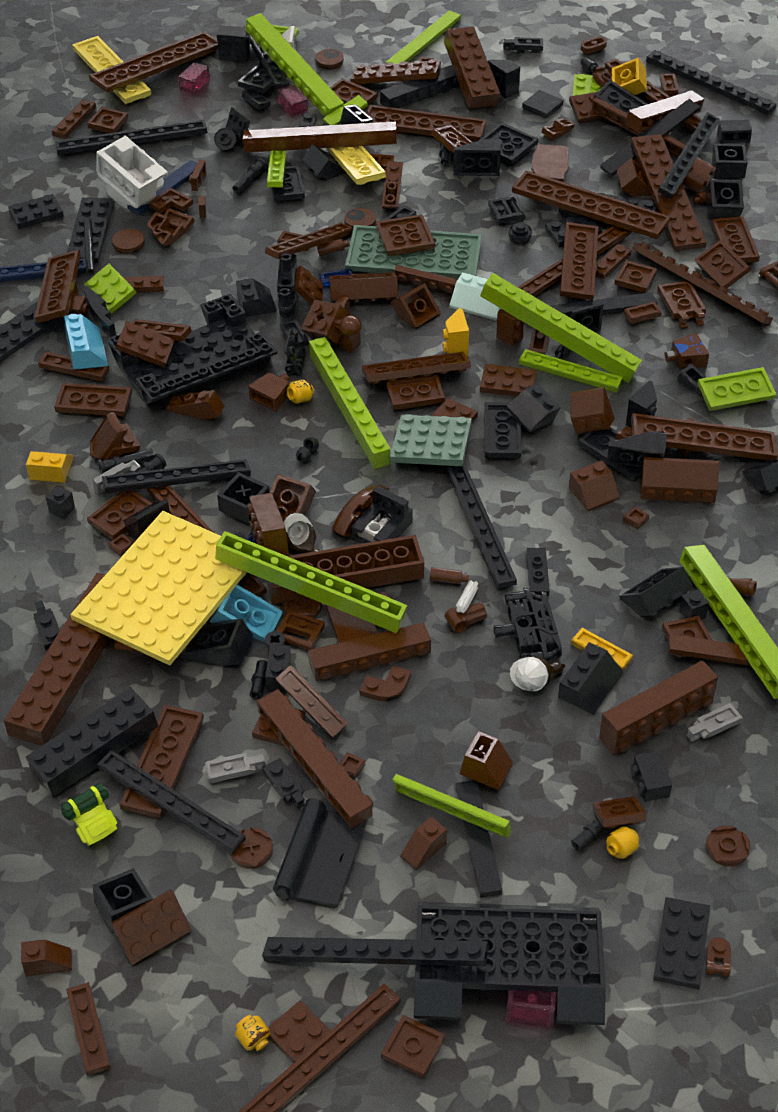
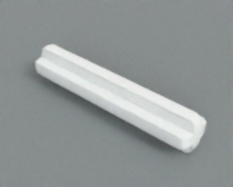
(467, 596)

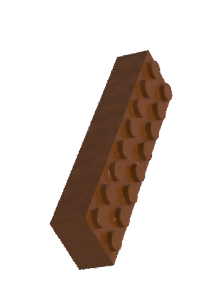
(362, 564)

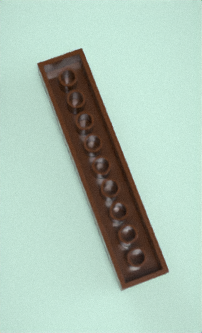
(56, 680)

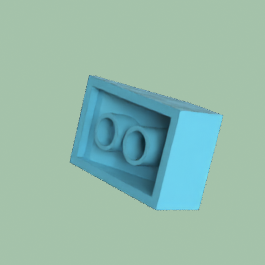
(254, 611)

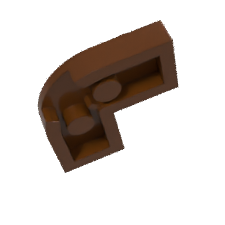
(382, 690)

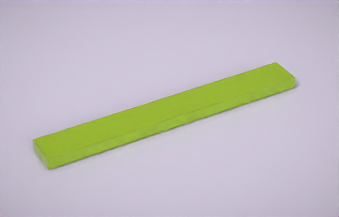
(425, 38)

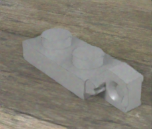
(122, 468)
(714, 722)
(233, 766)

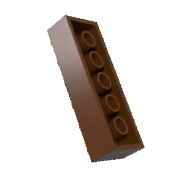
(471, 67)
(658, 708)

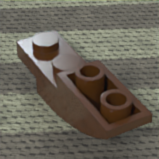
(392, 185)

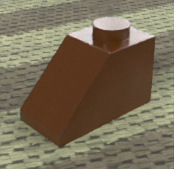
(539, 342)
(424, 843)
(45, 957)

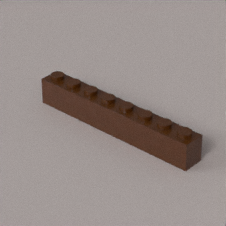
(315, 759)

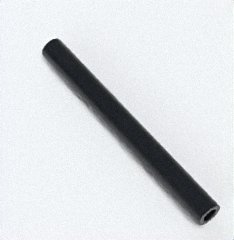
(89, 255)

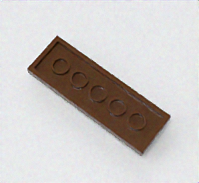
(396, 72)
(579, 261)
(57, 286)
(416, 366)
(165, 754)

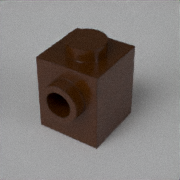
(78, 305)

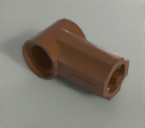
(461, 621)

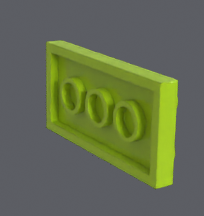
(736, 389)

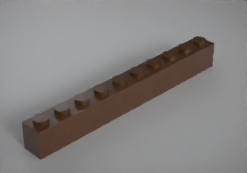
(321, 136)

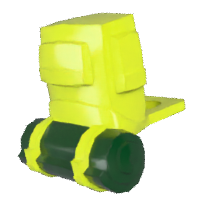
(90, 814)

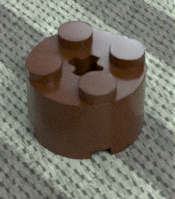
(698, 175)

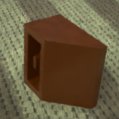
(486, 761)

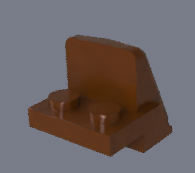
(112, 439)

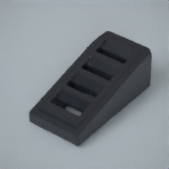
(695, 374)

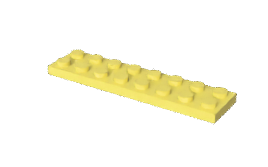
(100, 57)

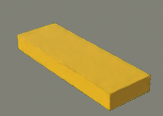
(584, 636)

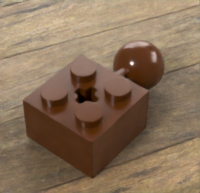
(330, 321)

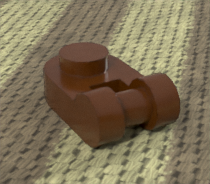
(718, 951)

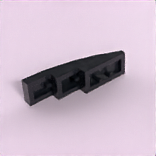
(99, 312)

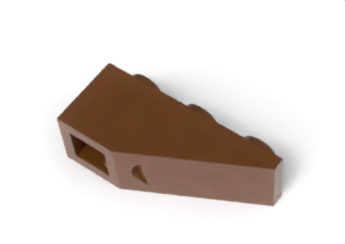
(197, 405)

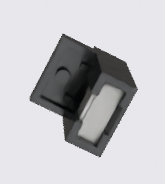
(384, 518)

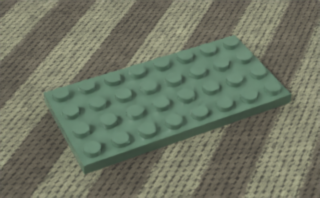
(452, 255)

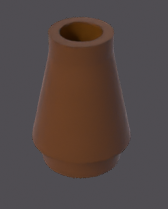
(744, 586)

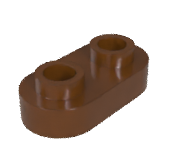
(593, 45)

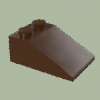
(292, 496)

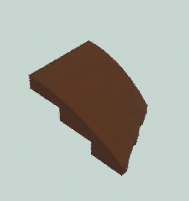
(169, 226)

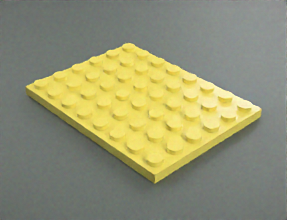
(160, 589)

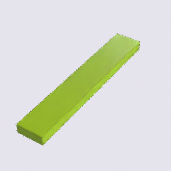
(276, 168)
(570, 370)
(452, 806)

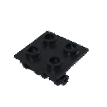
(237, 123)
(295, 354)

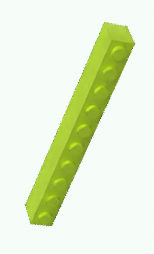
(292, 64)
(560, 327)
(350, 403)
(310, 582)
(733, 614)

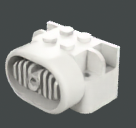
(129, 173)

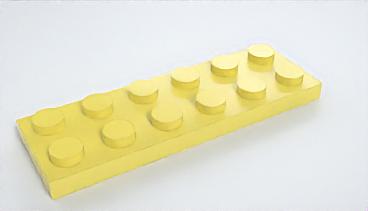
(358, 164)

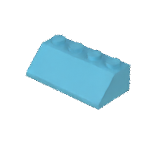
(84, 342)

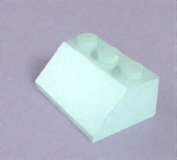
(467, 296)

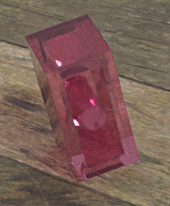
(194, 78)
(292, 100)
(531, 1008)

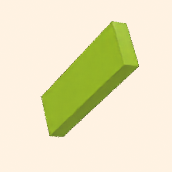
(334, 117)

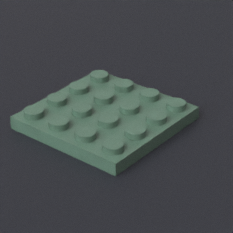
(431, 440)

